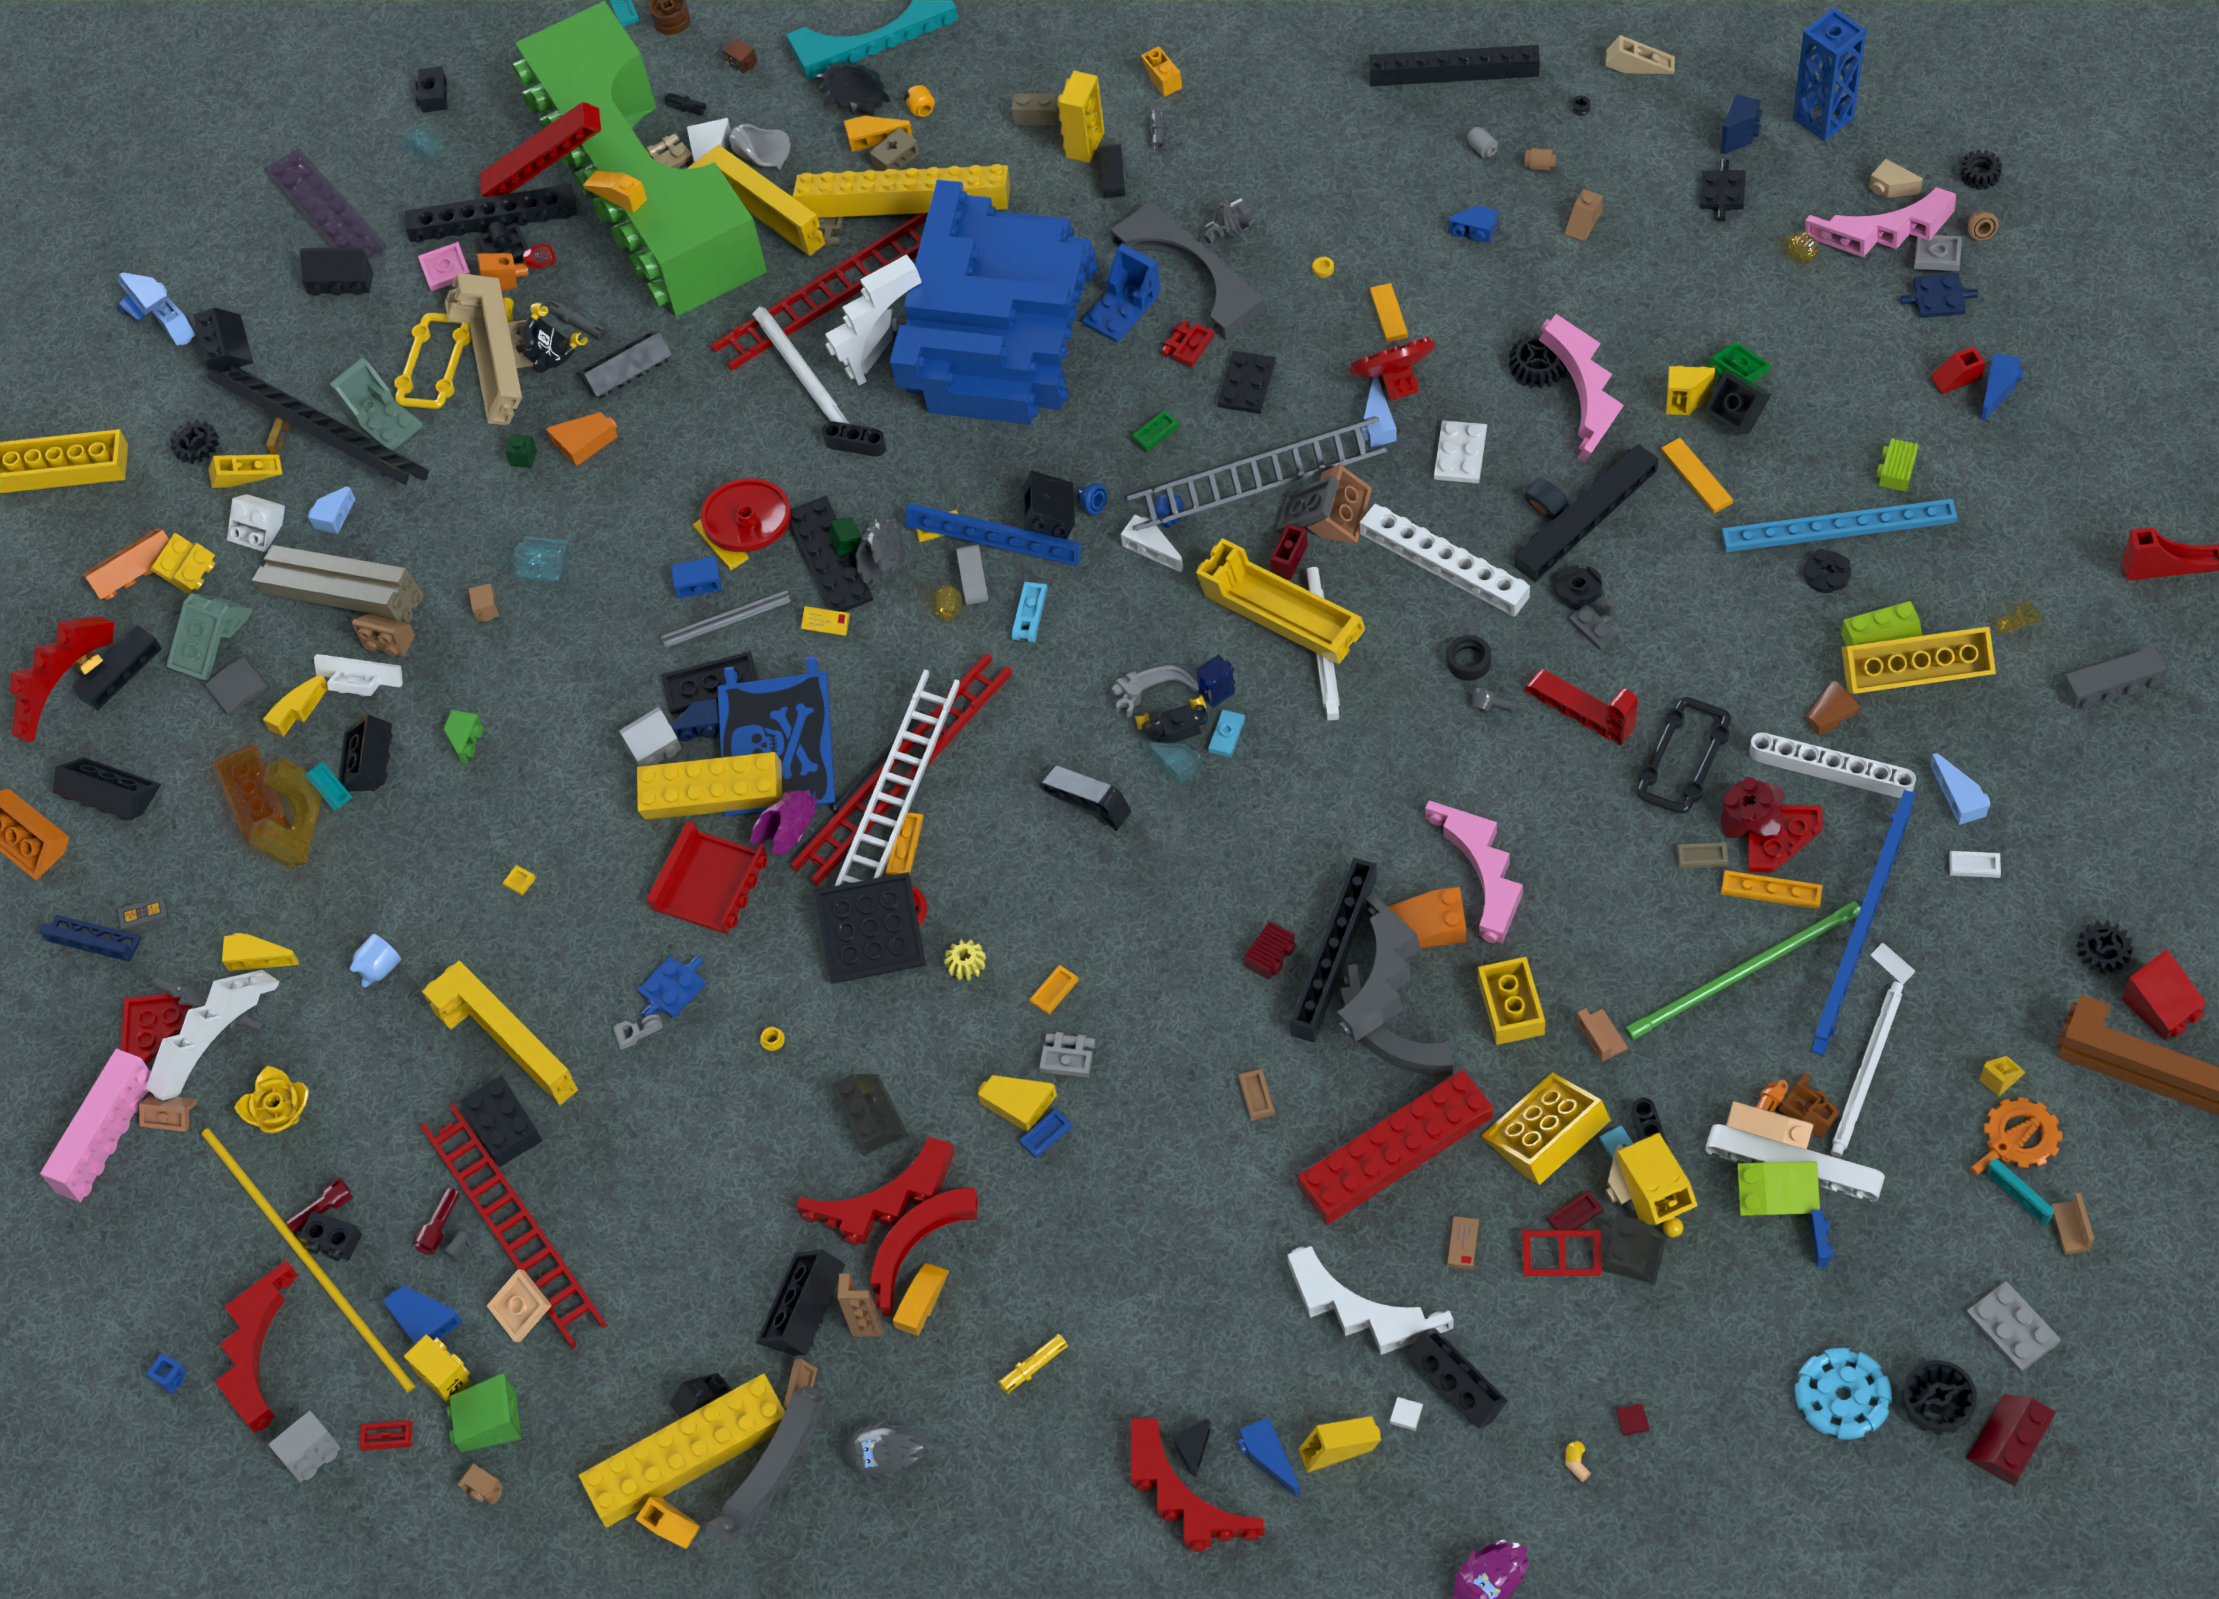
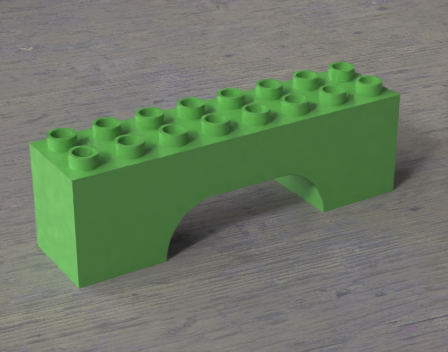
(693, 226)

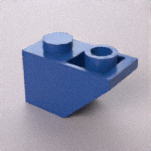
(1474, 223)

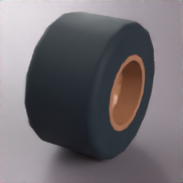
(1546, 497)

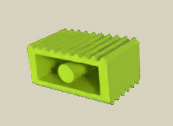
(1898, 464)

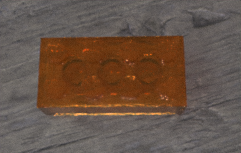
(248, 796)

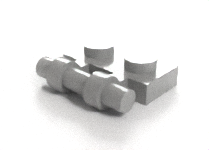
(1067, 1061)

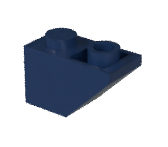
(698, 720)

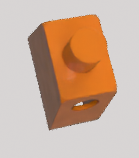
(502, 267)

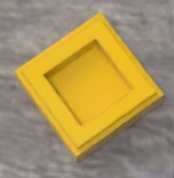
(519, 880)

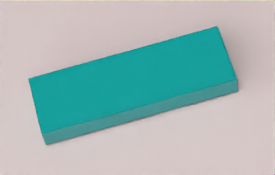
(2020, 1191)

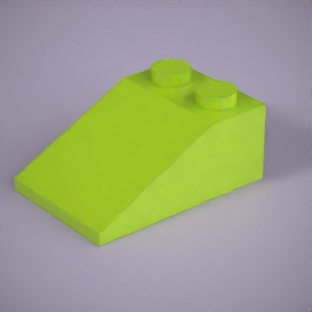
(1778, 1188)

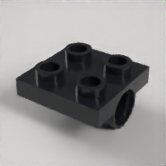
(504, 240)

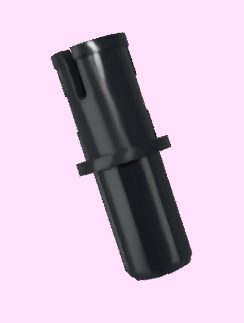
(685, 103)

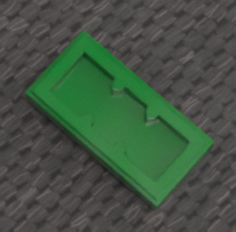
(1155, 431)

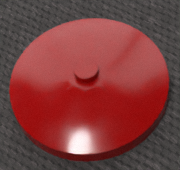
(745, 515)

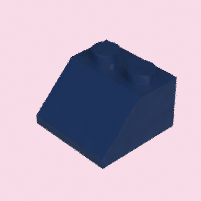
(1741, 123)

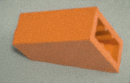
(583, 436)

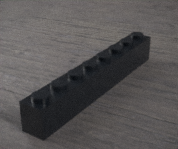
(1454, 65)
(1586, 512)
(1333, 950)

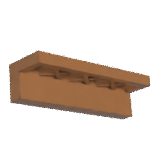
(858, 1309)

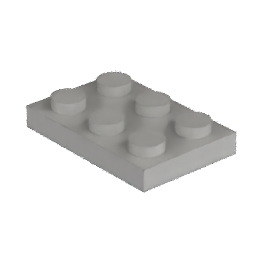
(2013, 1326)

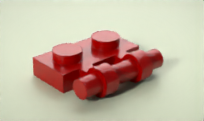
(1192, 345)

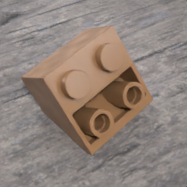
(384, 634)

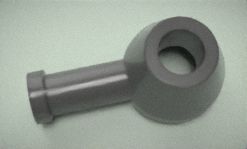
(1484, 699)

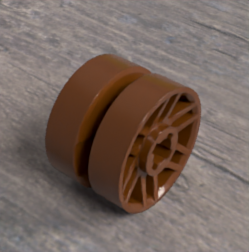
(669, 16)

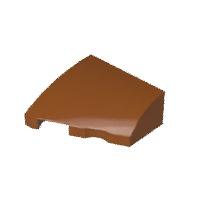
(1831, 709)
(1814, 1108)

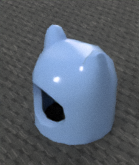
(374, 960)

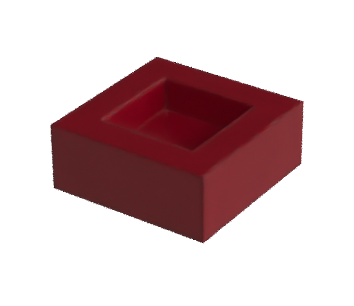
(1632, 1419)

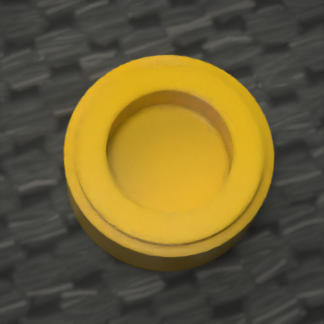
(1323, 267)

